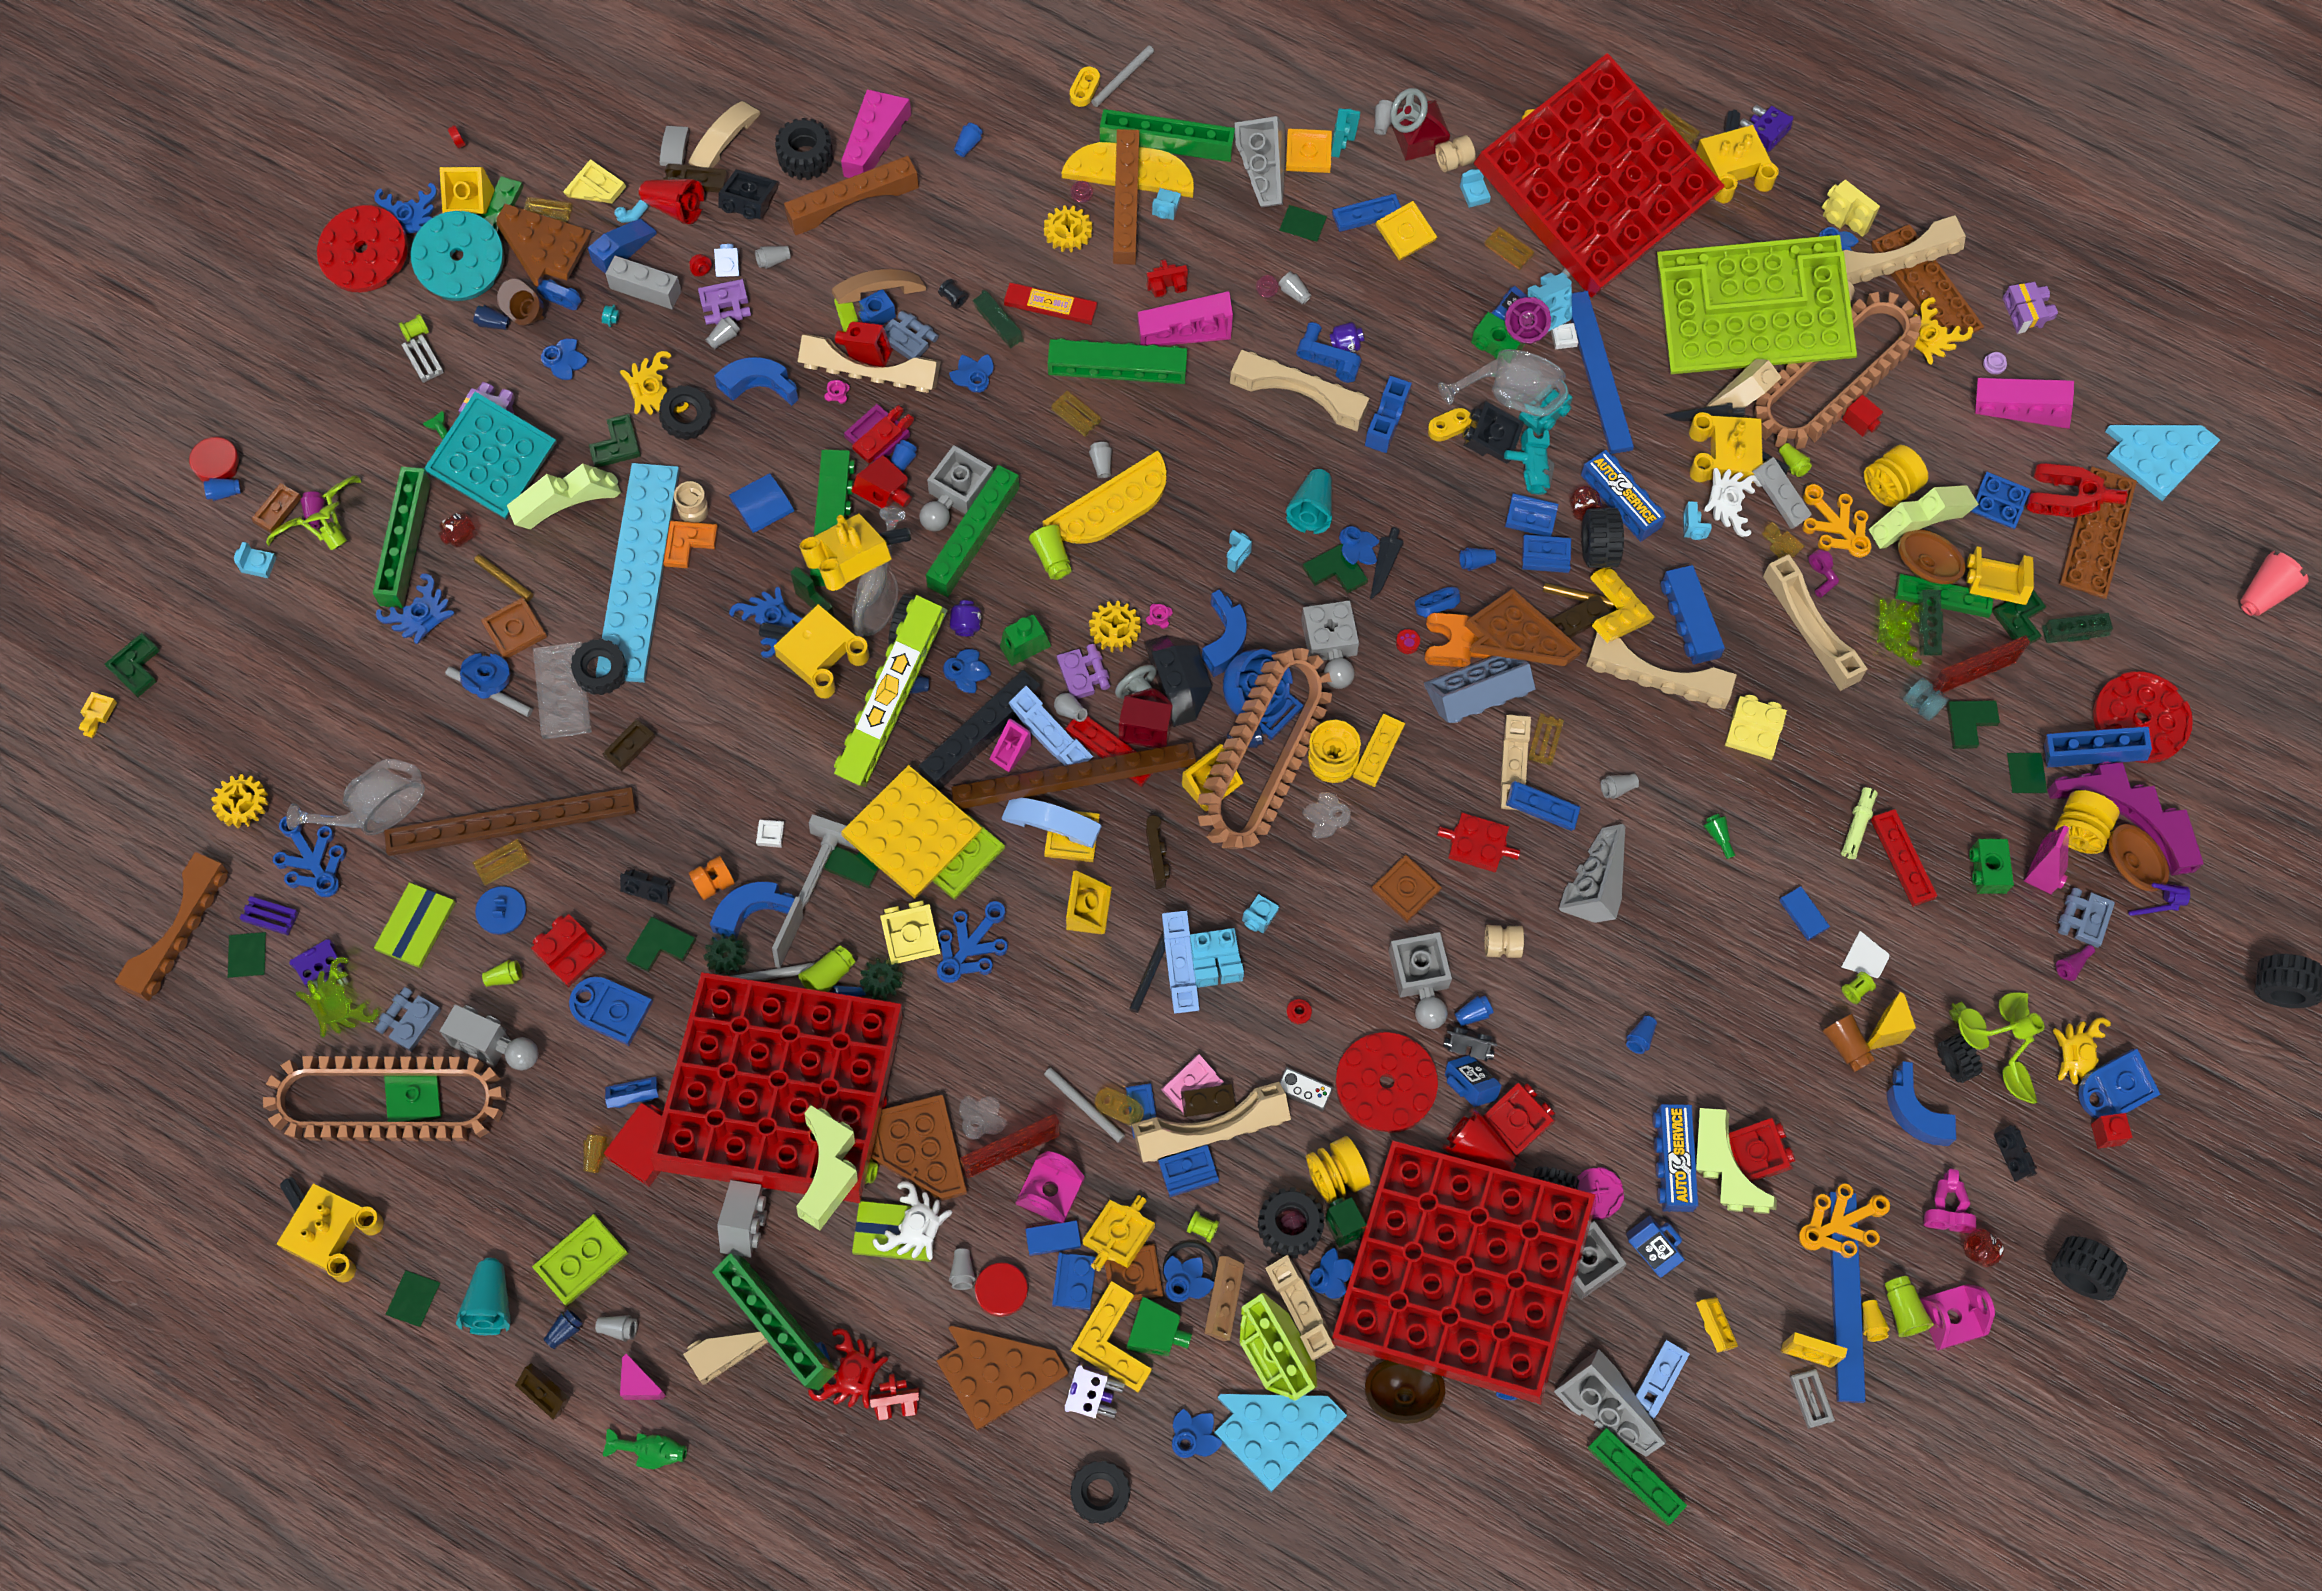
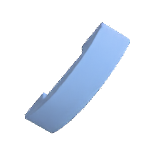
(1047, 730)
(1053, 819)
(1180, 962)

